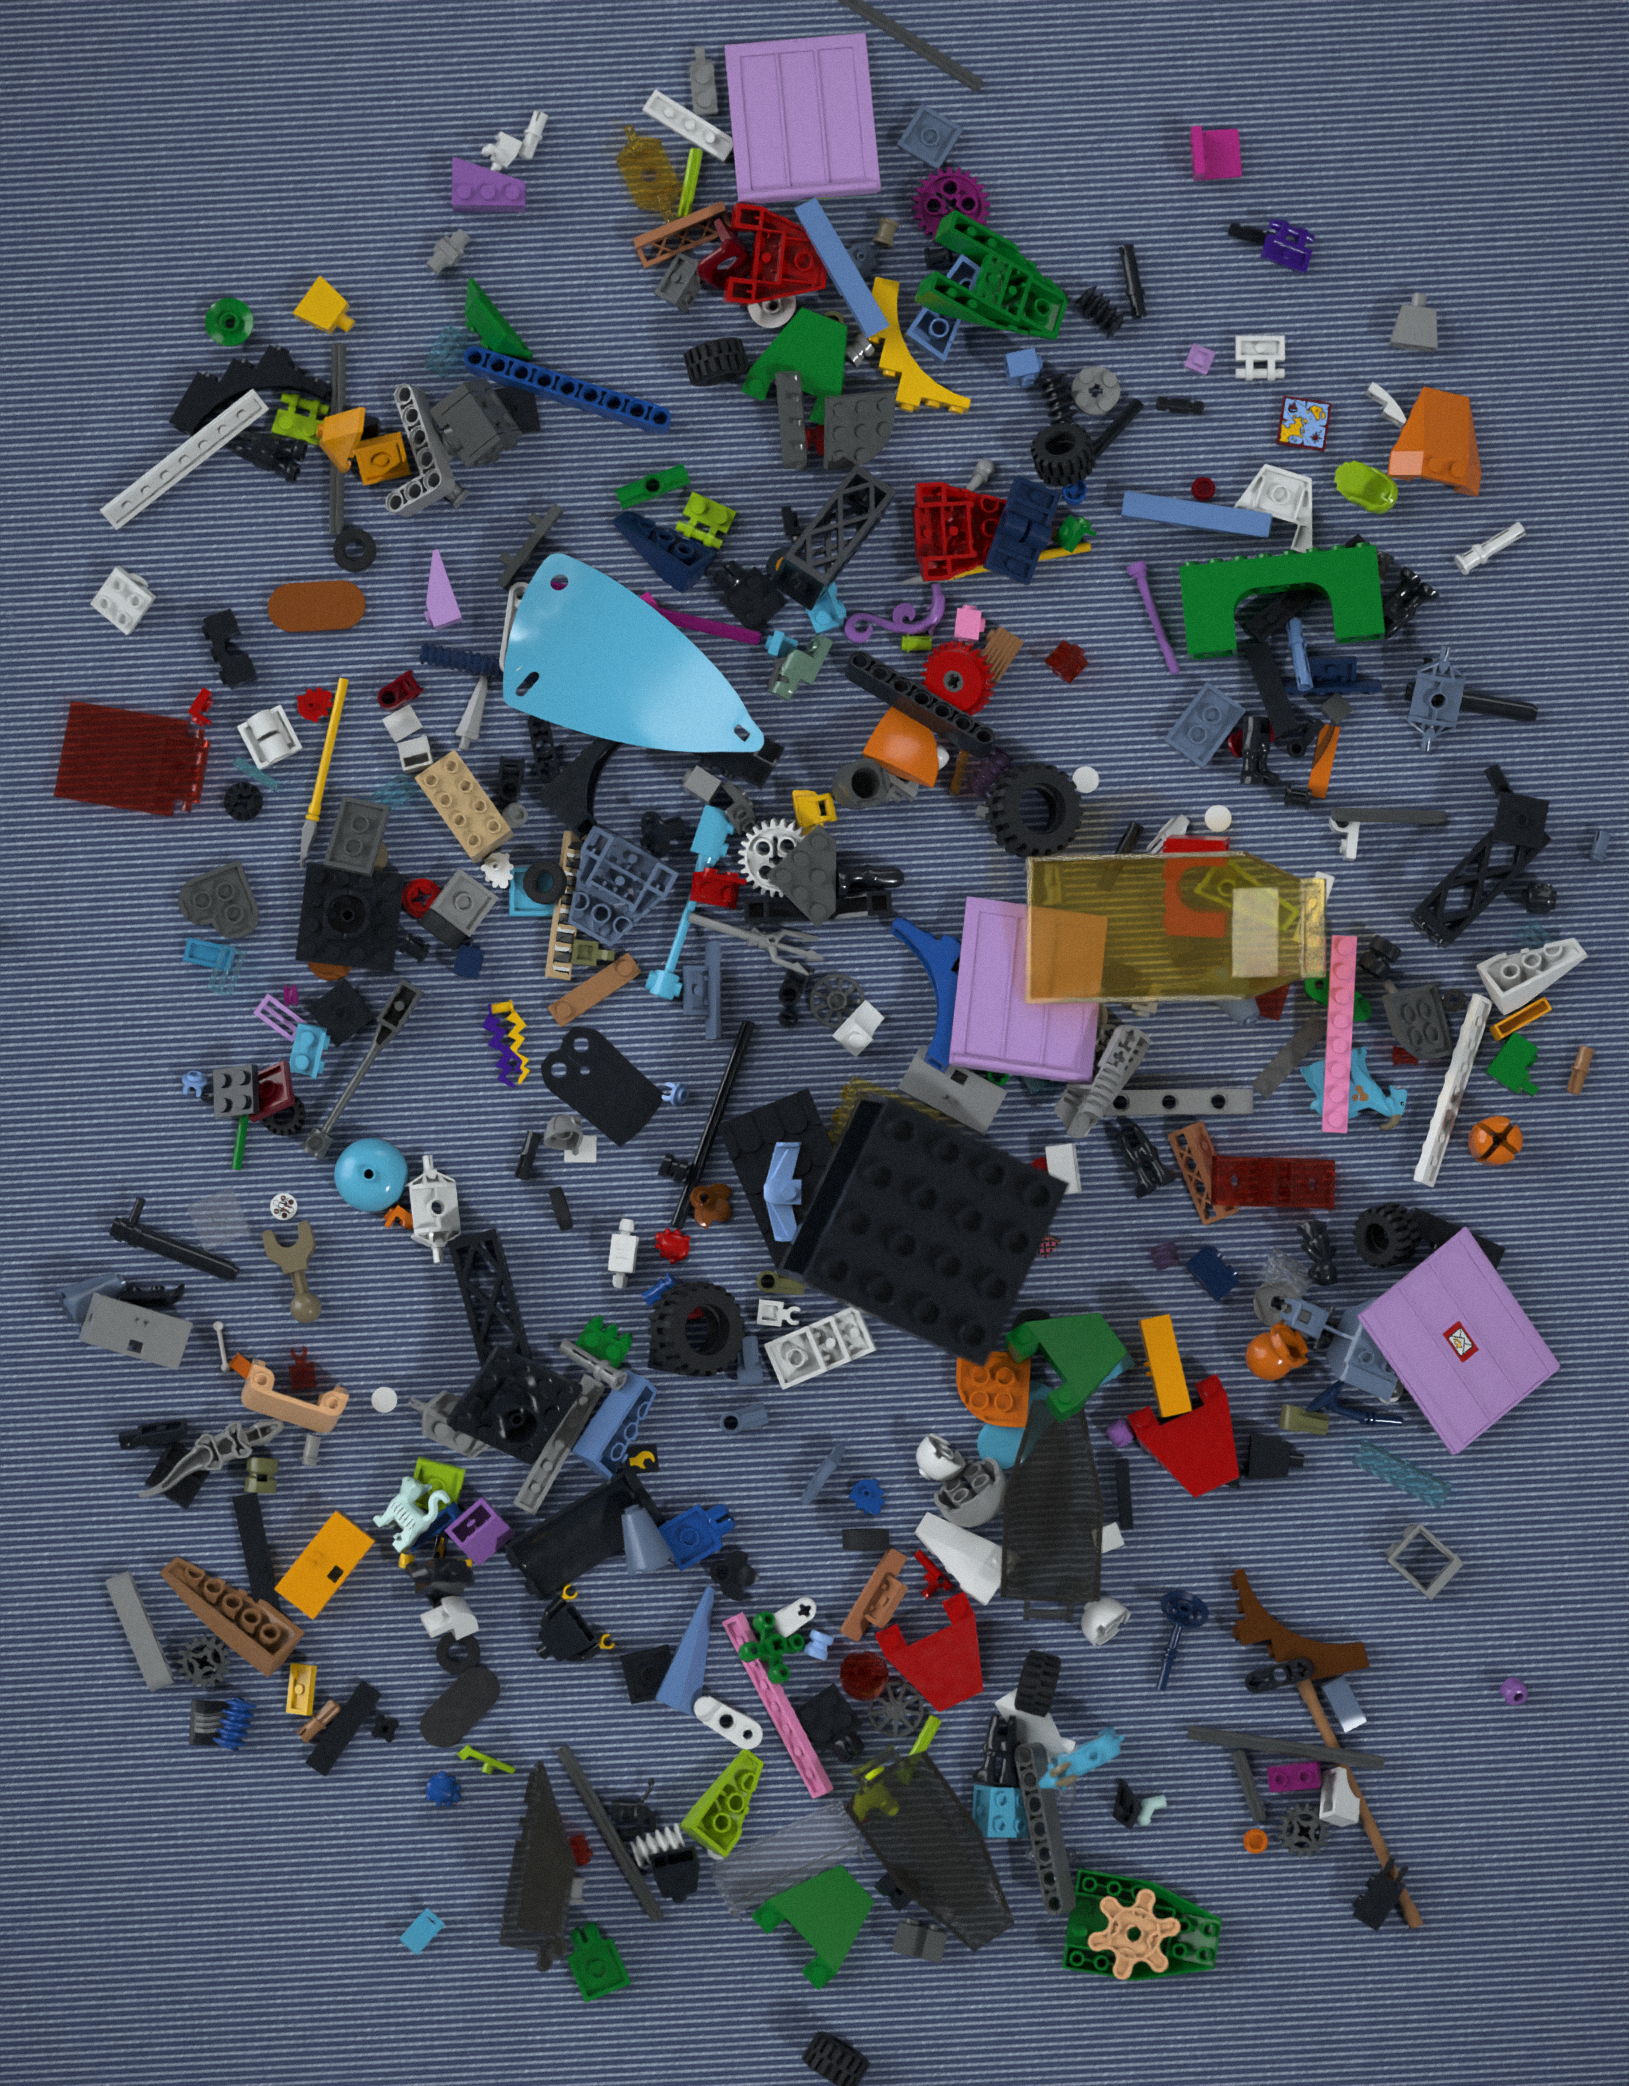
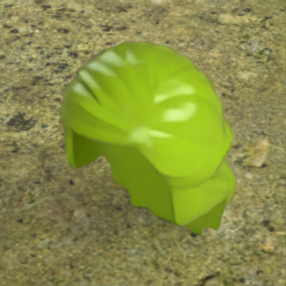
(1366, 487)

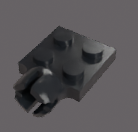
(749, 595)
(831, 1723)

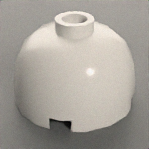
(937, 1459)
(1102, 1619)

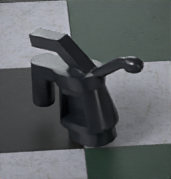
(630, 1810)

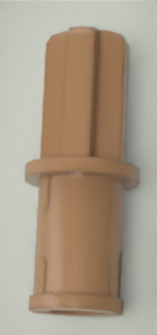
(1580, 1070)
(318, 1721)

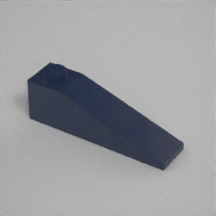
(670, 556)

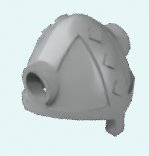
(564, 1133)

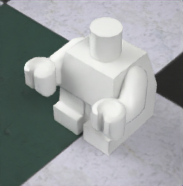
(504, 151)

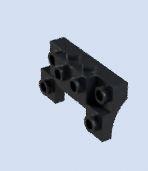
(746, 766)

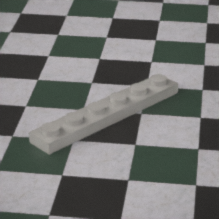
(558, 1447)

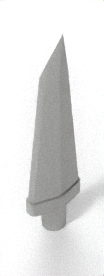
(471, 720)

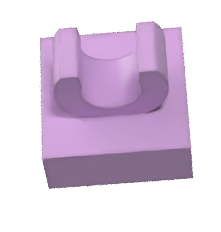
(1199, 359)

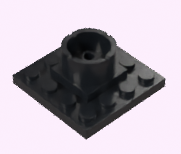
(366, 938)
(514, 1404)

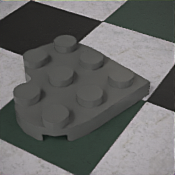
(221, 899)

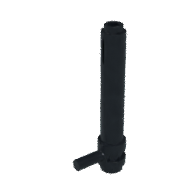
(1484, 704)
(138, 1236)

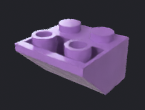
(480, 1531)

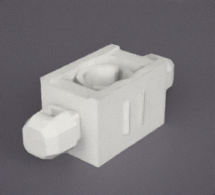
(623, 1253)

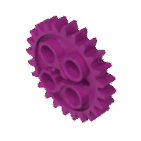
(966, 191)

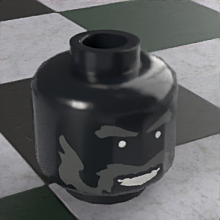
(1539, 898)

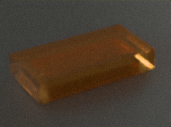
(958, 773)

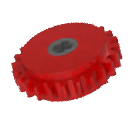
(960, 661)

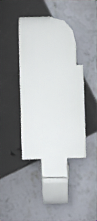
(709, 1712)

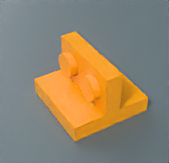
(382, 458)

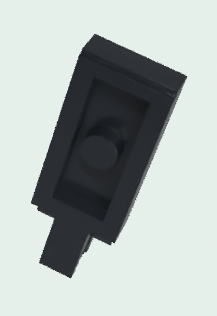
(154, 1433)

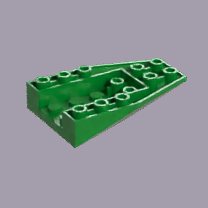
(1187, 1952)

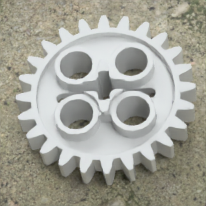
(755, 858)

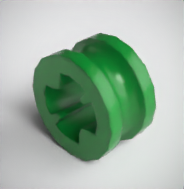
(1003, 1080)

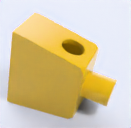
(324, 308)

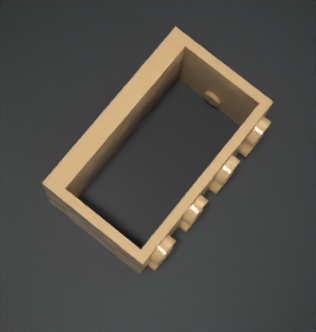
(464, 806)

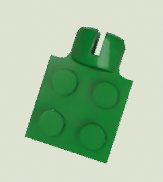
(596, 1963)

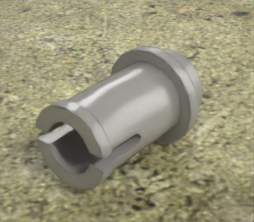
(311, 1450)

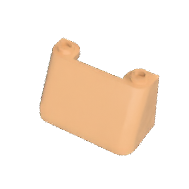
(260, 1397)

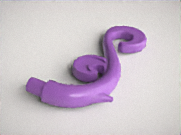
(929, 624)

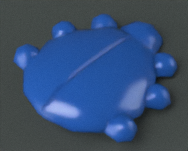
(867, 1496)
(443, 1789)

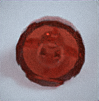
(864, 1675)

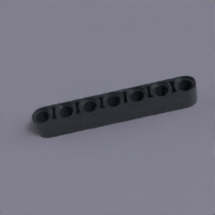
(919, 704)

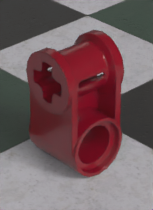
(401, 691)

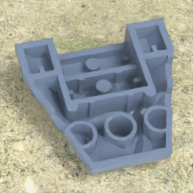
(616, 886)

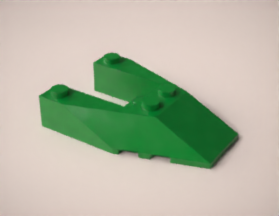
(1008, 287)

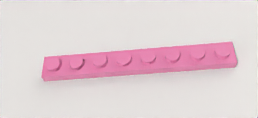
(1339, 1034)
(780, 1712)

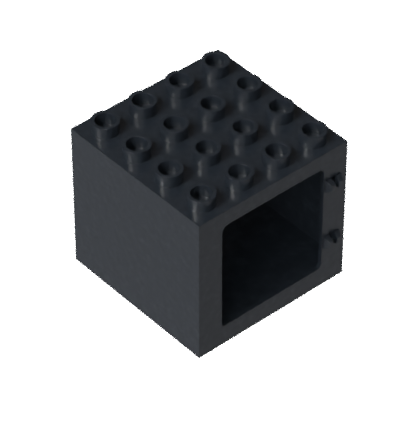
(923, 1228)

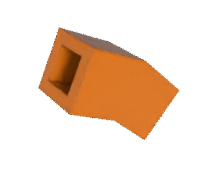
(240, 1364)

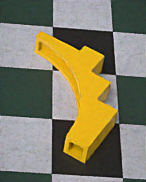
(896, 360)

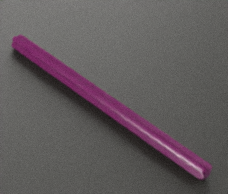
(700, 624)

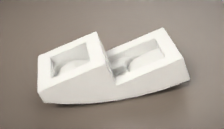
(1392, 411)

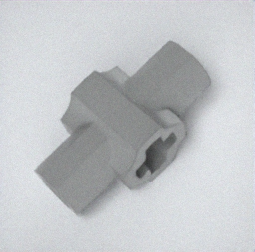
(448, 251)

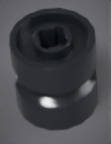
(1384, 950)
(887, 1887)

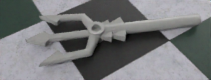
(763, 940)

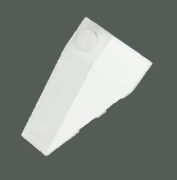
(965, 1556)

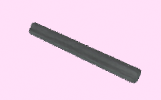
(1389, 815)

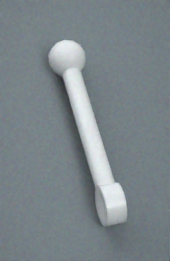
(218, 1326)

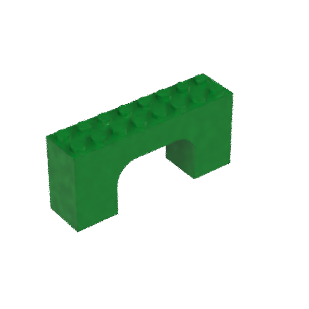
(1341, 574)

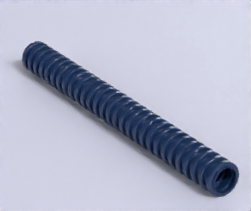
(465, 661)

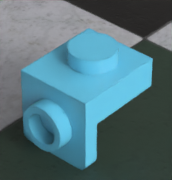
(779, 644)

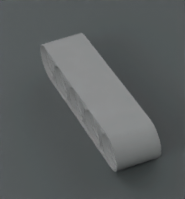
(140, 1631)

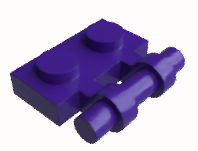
(1284, 252)

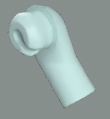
(1148, 1806)

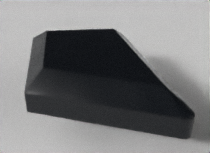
(1126, 1806)

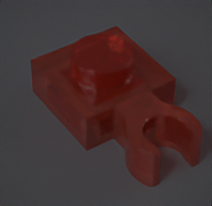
(302, 1374)

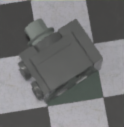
(475, 424)

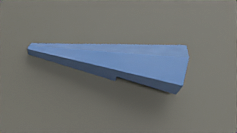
(686, 1672)

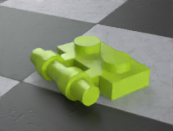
(298, 426)
(709, 514)

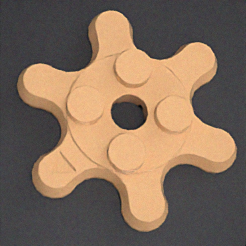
(1129, 1951)

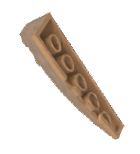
(248, 1627)

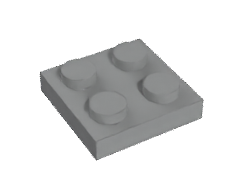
(464, 902)

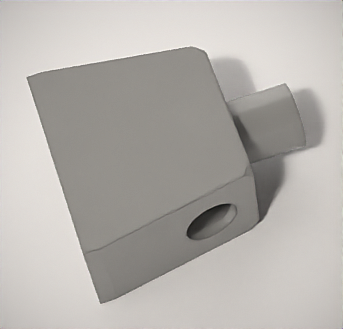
(1415, 326)

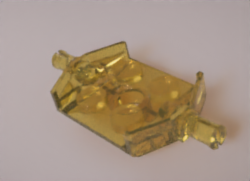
(644, 155)

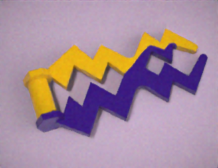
(508, 1052)

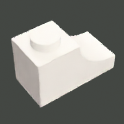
(858, 1028)
(1337, 1801)

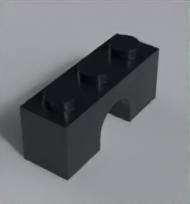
(221, 629)

